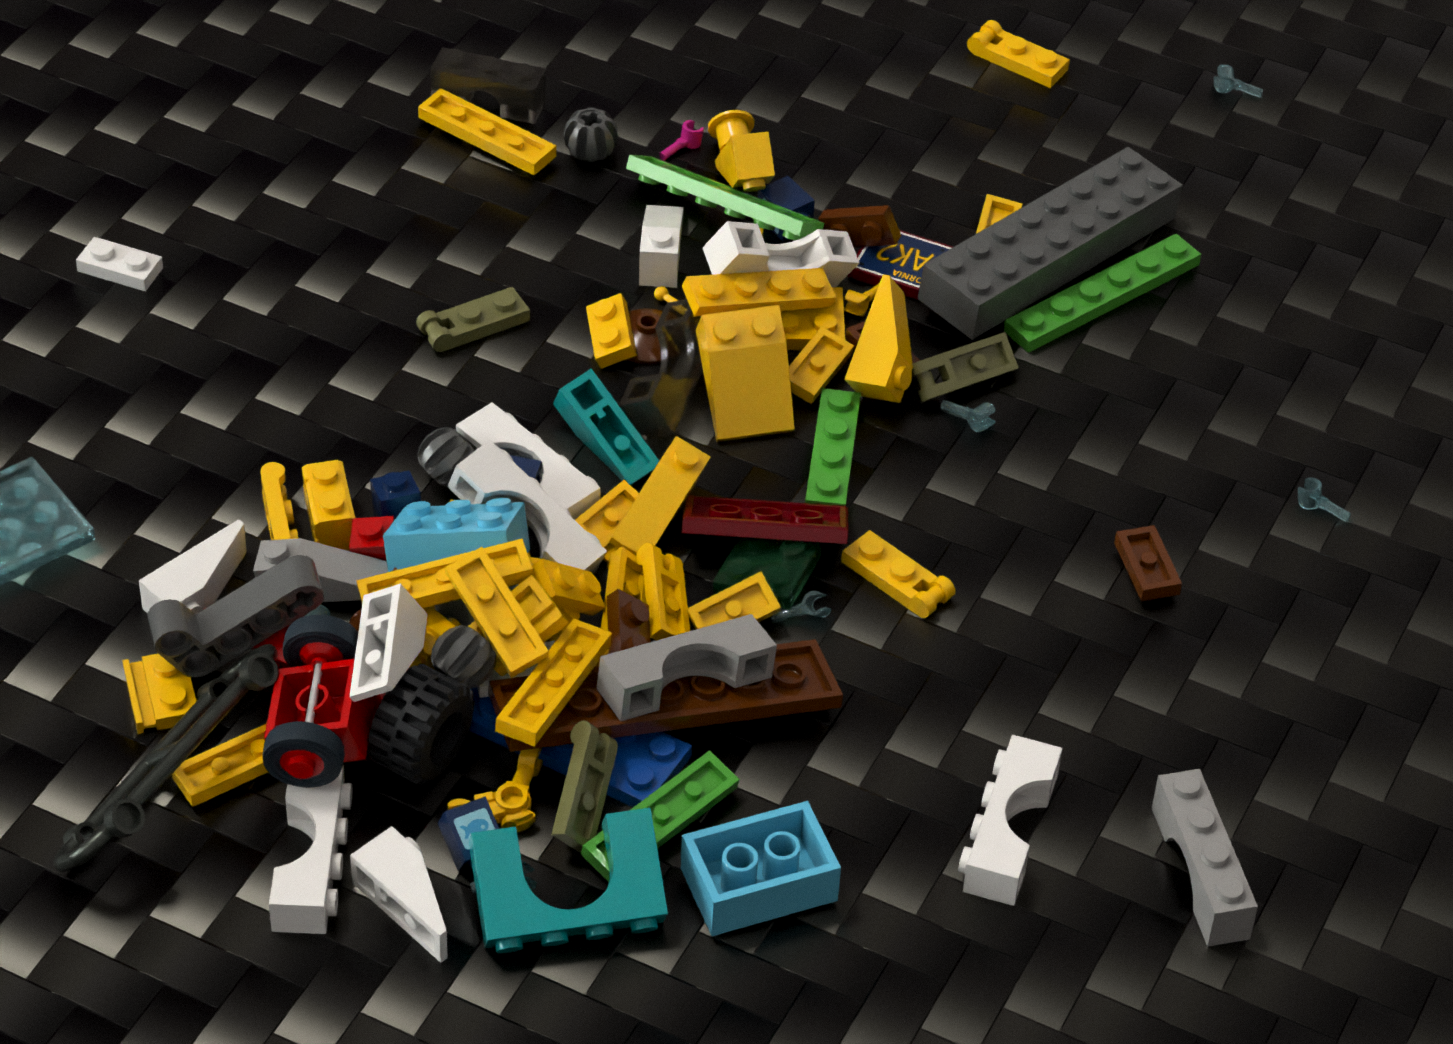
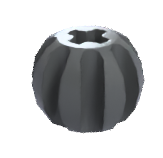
(590, 134)
(442, 452)
(464, 656)

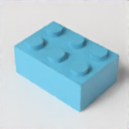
(437, 532)
(760, 868)

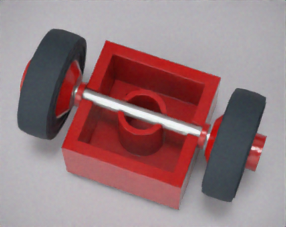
(310, 714)

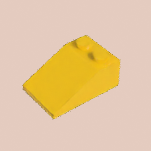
(746, 372)

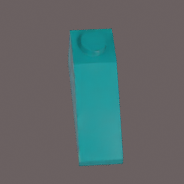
(605, 428)

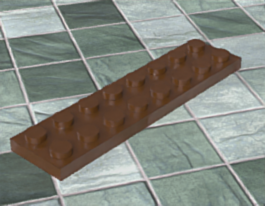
(798, 685)

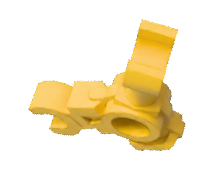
(512, 800)

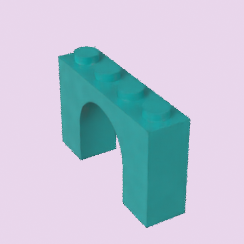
(515, 916)

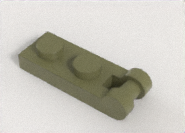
(473, 319)
(965, 366)
(585, 785)

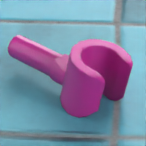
(689, 139)

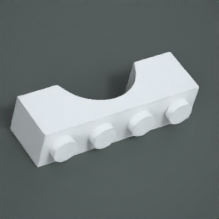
(742, 249)
(493, 474)
(559, 478)
(998, 856)
(303, 889)

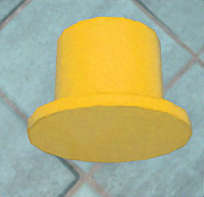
(728, 124)

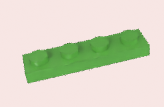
(833, 447)
(675, 804)

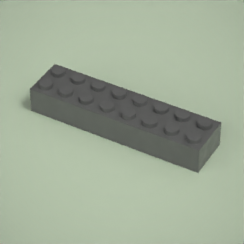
(1049, 242)

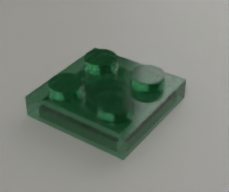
(782, 562)

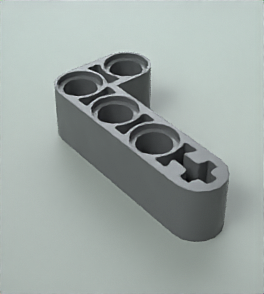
(236, 622)

